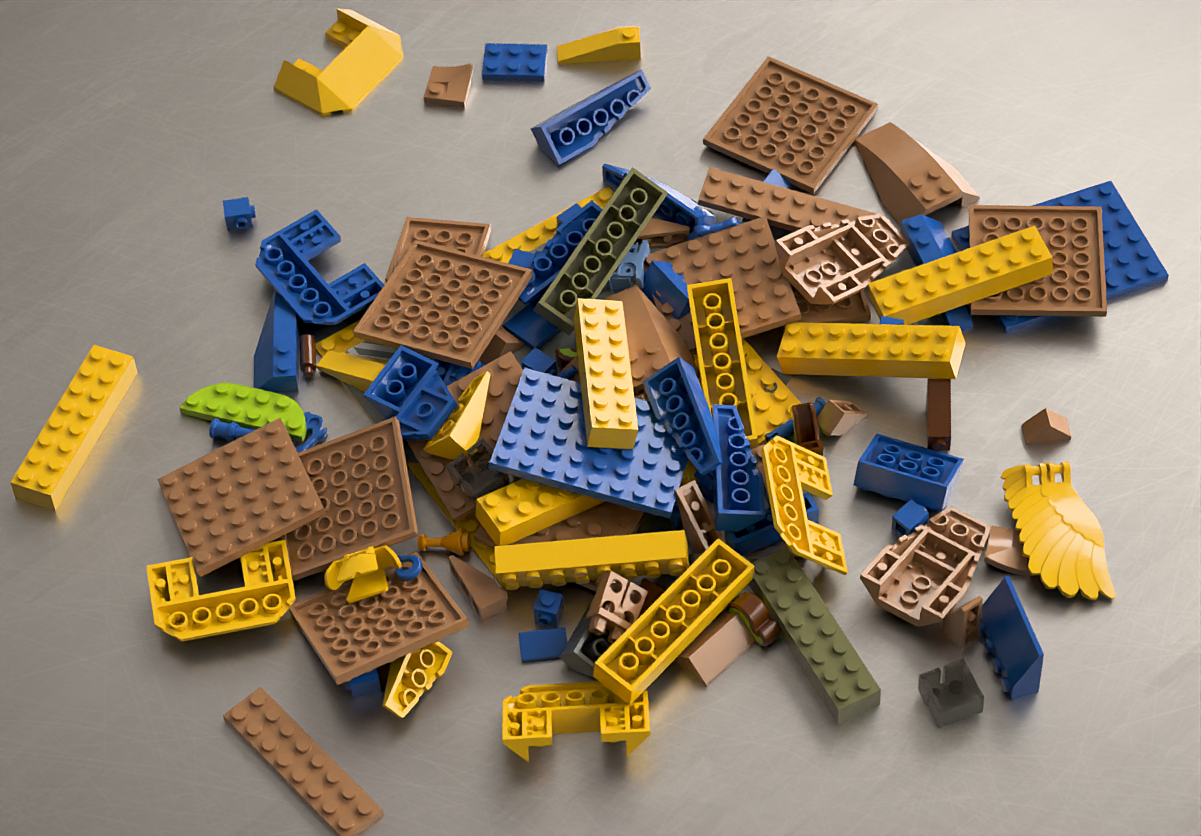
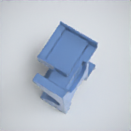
(631, 268)

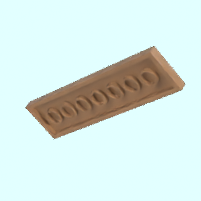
(780, 205)
(303, 764)

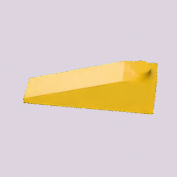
(609, 45)
(351, 368)
(464, 422)
(413, 675)

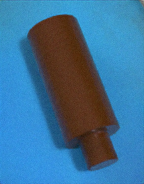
(307, 354)

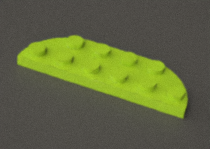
(246, 407)

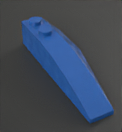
(587, 120)
(674, 207)
(929, 243)
(558, 250)
(278, 349)
(685, 413)
(737, 481)

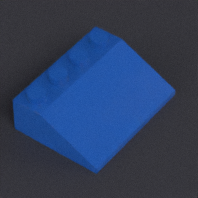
(907, 472)
(1011, 641)

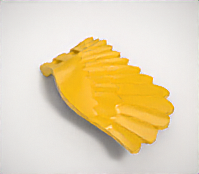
(1057, 531)

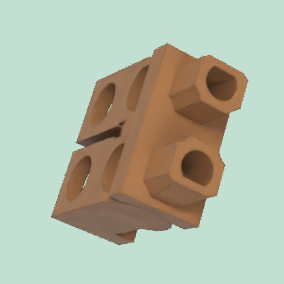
(615, 605)

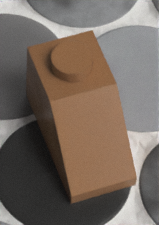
(839, 417)

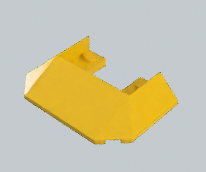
(365, 62)
(787, 472)
(192, 616)
(572, 708)

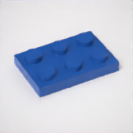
(514, 62)

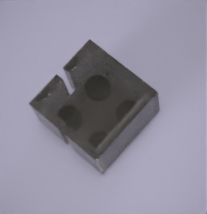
(477, 479)
(955, 697)

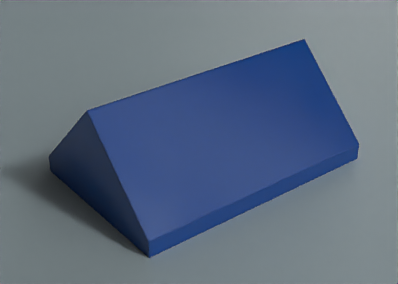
(670, 286)
(398, 381)

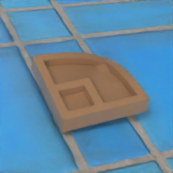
(449, 85)
(1006, 551)

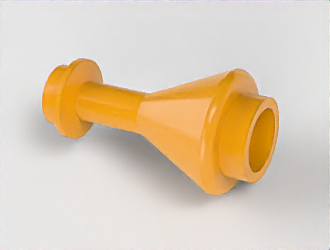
(456, 542)

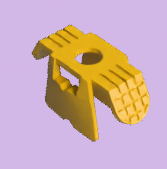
(366, 569)

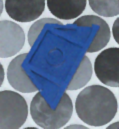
(426, 409)

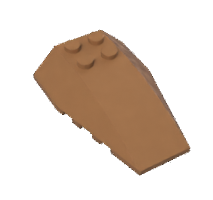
(910, 175)
(838, 258)
(649, 337)
(928, 569)

